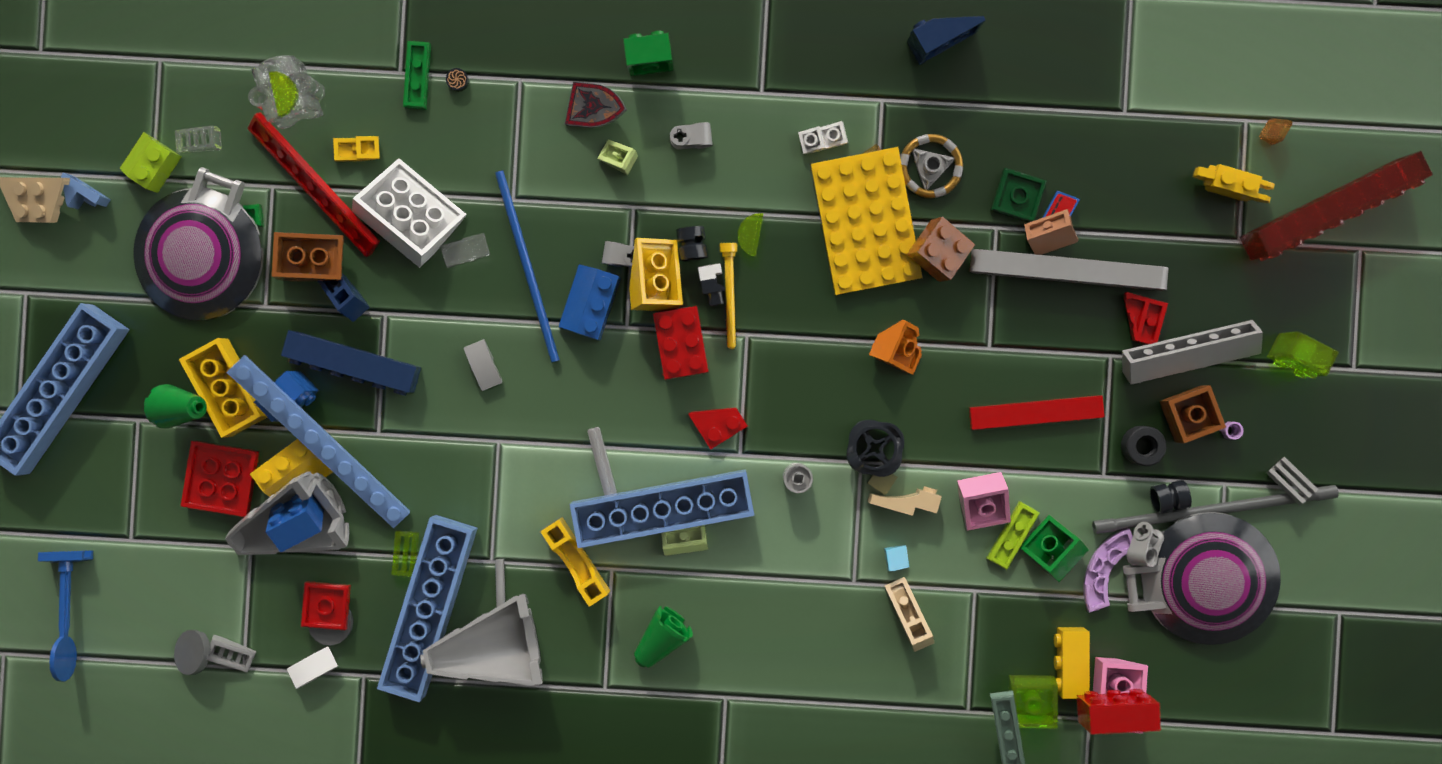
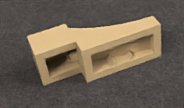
(922, 499)

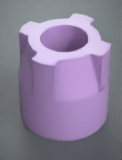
(1237, 430)

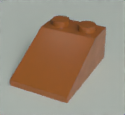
(307, 257)

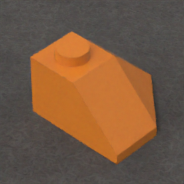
(898, 347)

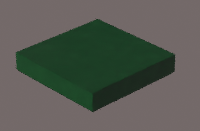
(1018, 195)

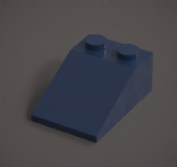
(941, 34)

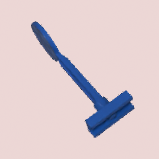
(64, 652)

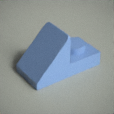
(79, 191)

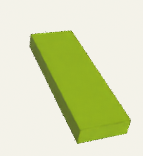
(1013, 535)

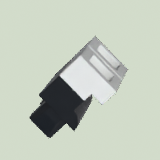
(709, 283)

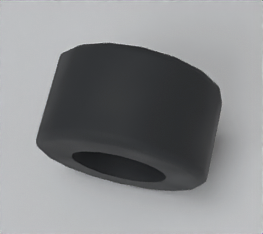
(1157, 449)

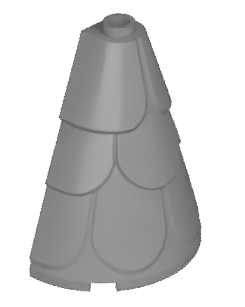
(250, 535)
(490, 647)

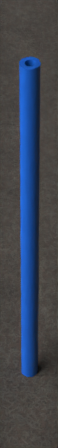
(531, 280)

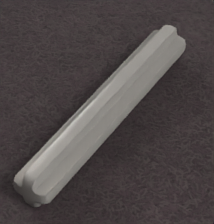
(602, 461)

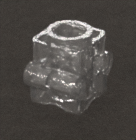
(309, 91)

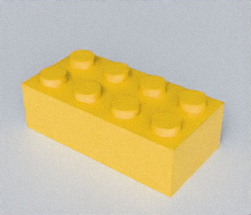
(227, 402)

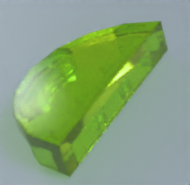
(284, 92)
(749, 233)

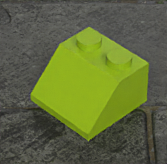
(150, 163)

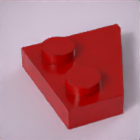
(1144, 317)
(718, 424)

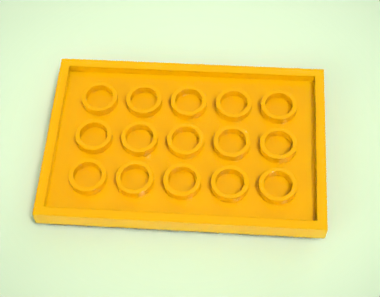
(865, 220)

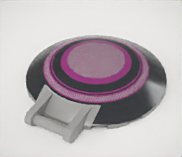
(199, 250)
(1210, 579)

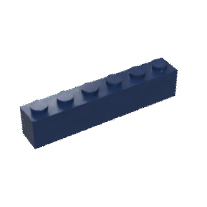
(350, 361)

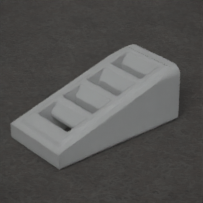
(232, 646)

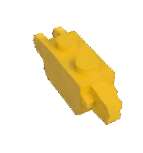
(1233, 183)

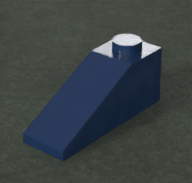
(345, 297)

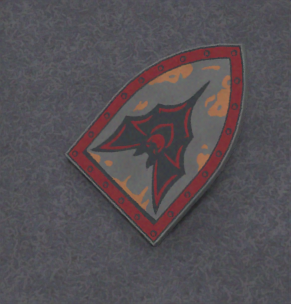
(593, 106)

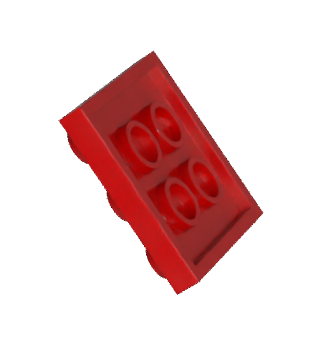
(219, 478)

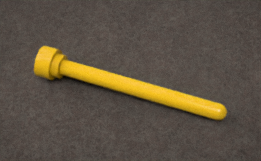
(728, 252)

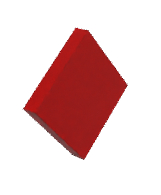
(325, 605)

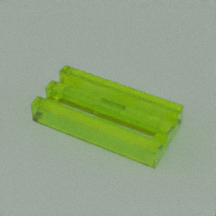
(413, 557)

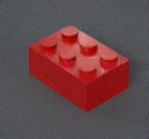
(680, 342)
(1118, 712)

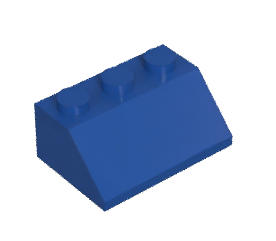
(589, 302)

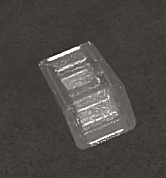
(214, 139)

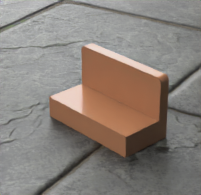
(1051, 233)

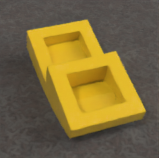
(356, 149)

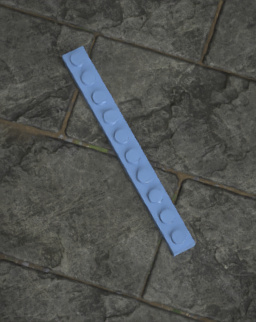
(318, 441)

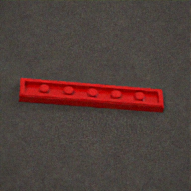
(1036, 412)

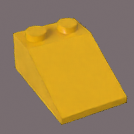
(655, 275)

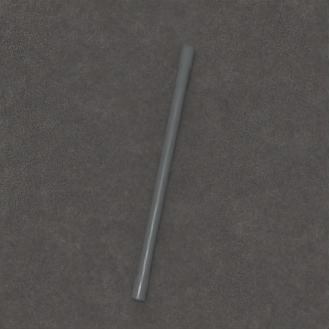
(1112, 525)

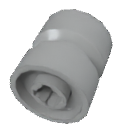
(797, 477)

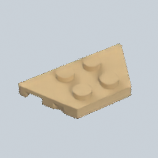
(34, 198)

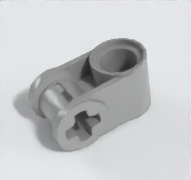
(695, 136)
(617, 254)
(1145, 548)

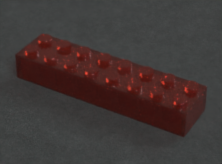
(1336, 207)

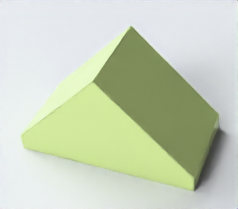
(618, 156)

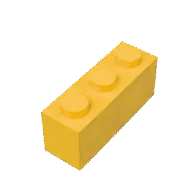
(1072, 661)

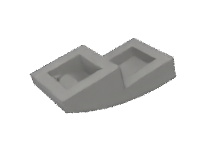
(483, 365)

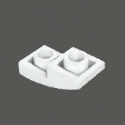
(823, 137)
(312, 667)

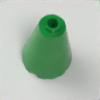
(173, 406)
(662, 637)

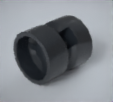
(692, 243)
(1174, 496)

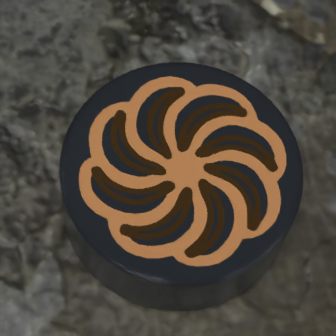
(457, 79)

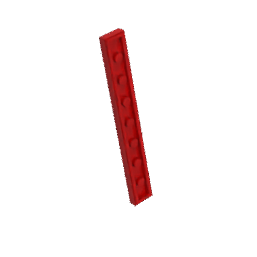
(313, 184)

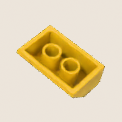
(287, 465)

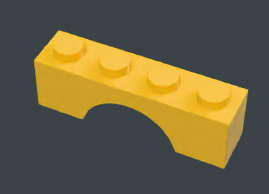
(585, 574)

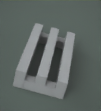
(1298, 475)

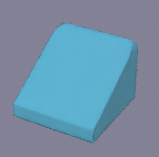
(896, 558)

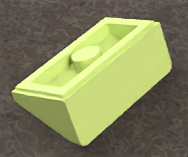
(684, 540)

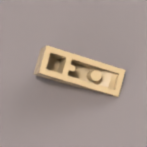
(909, 614)

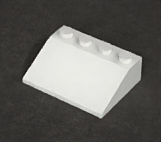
(407, 212)

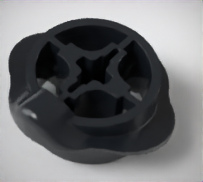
(889, 466)

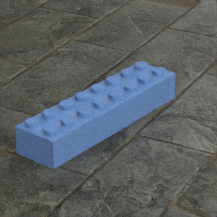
(57, 387)
(661, 508)
(427, 605)

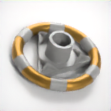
(931, 165)

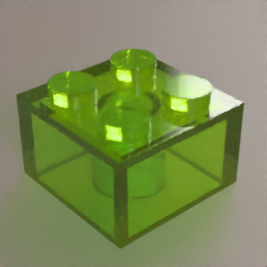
(1302, 355)
(1035, 700)

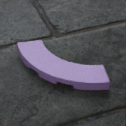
(1099, 568)

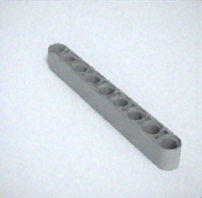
(1069, 270)

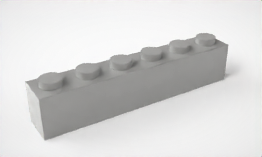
(1192, 352)

